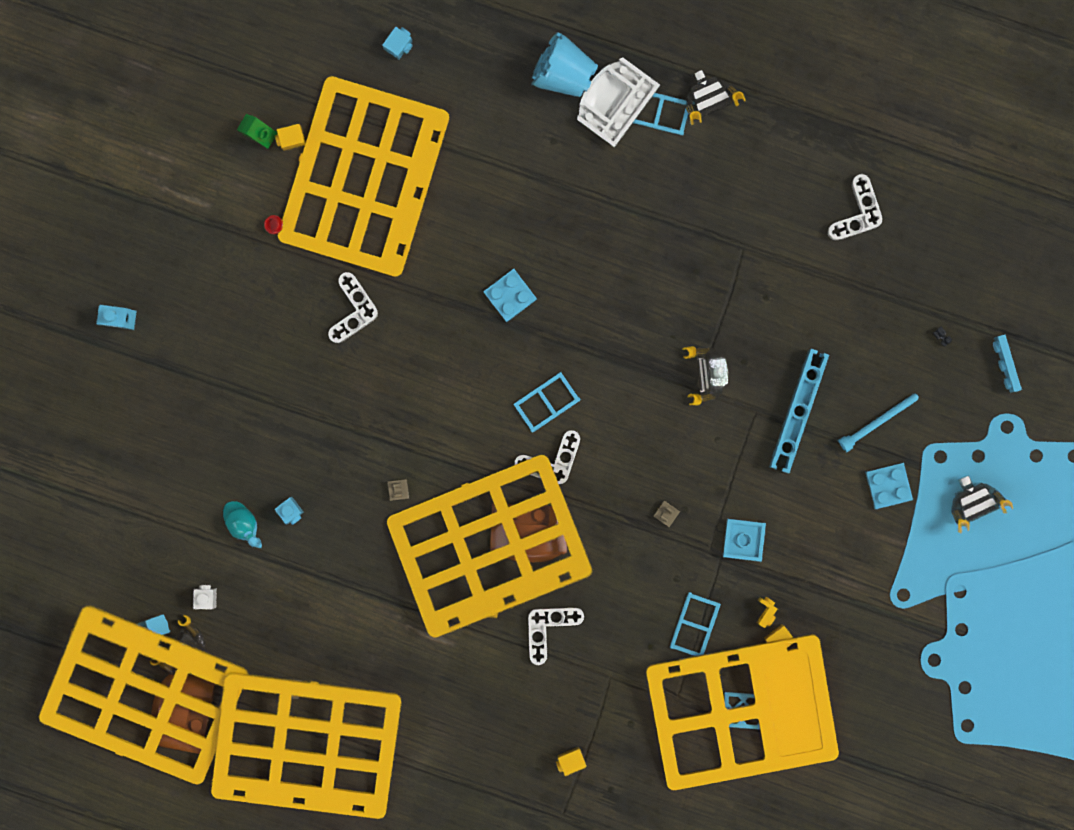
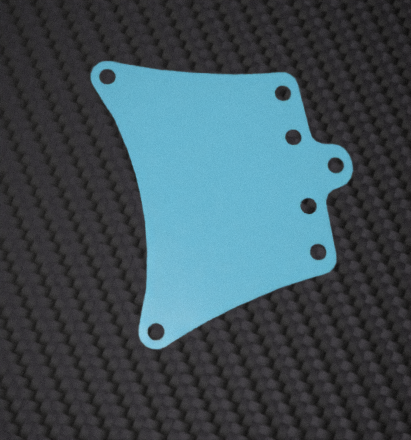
(1037, 523)
(1013, 654)

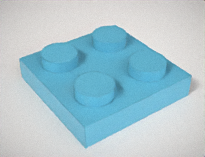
(510, 295)
(889, 486)
(744, 540)

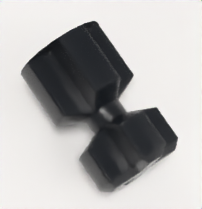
(940, 334)

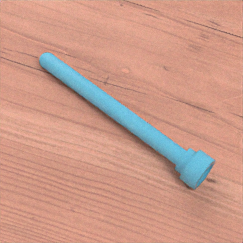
(848, 442)

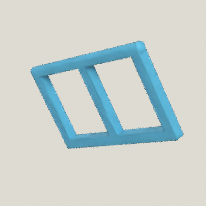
(655, 125)
(538, 390)
(681, 620)

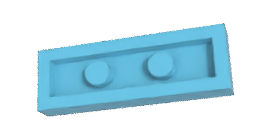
(1006, 363)

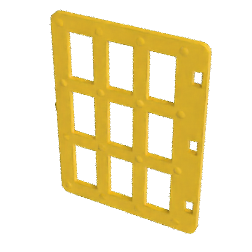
(408, 209)
(524, 588)
(143, 641)
(280, 793)

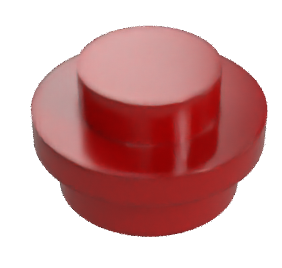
(273, 224)

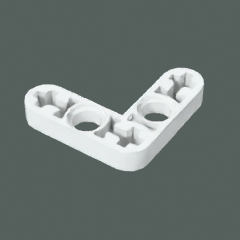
(863, 218)
(358, 314)
(559, 465)
(541, 627)

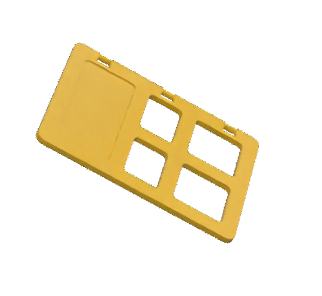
(788, 703)

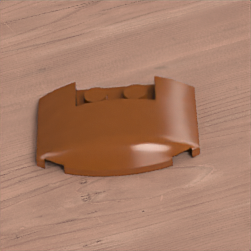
(528, 525)
(183, 716)

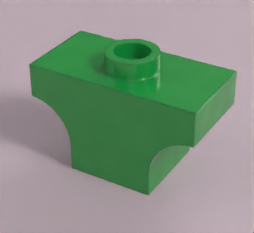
(257, 131)

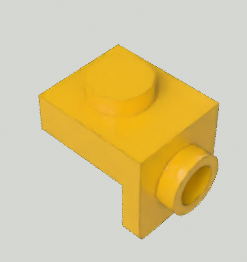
(768, 615)

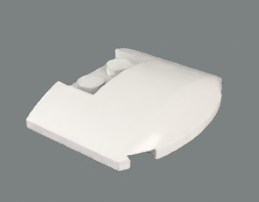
(615, 100)

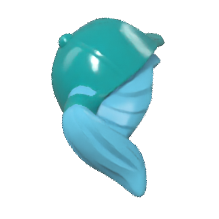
(241, 523)

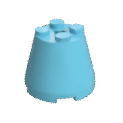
(564, 68)

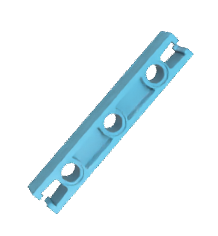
(804, 397)

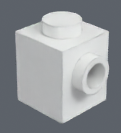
(204, 597)

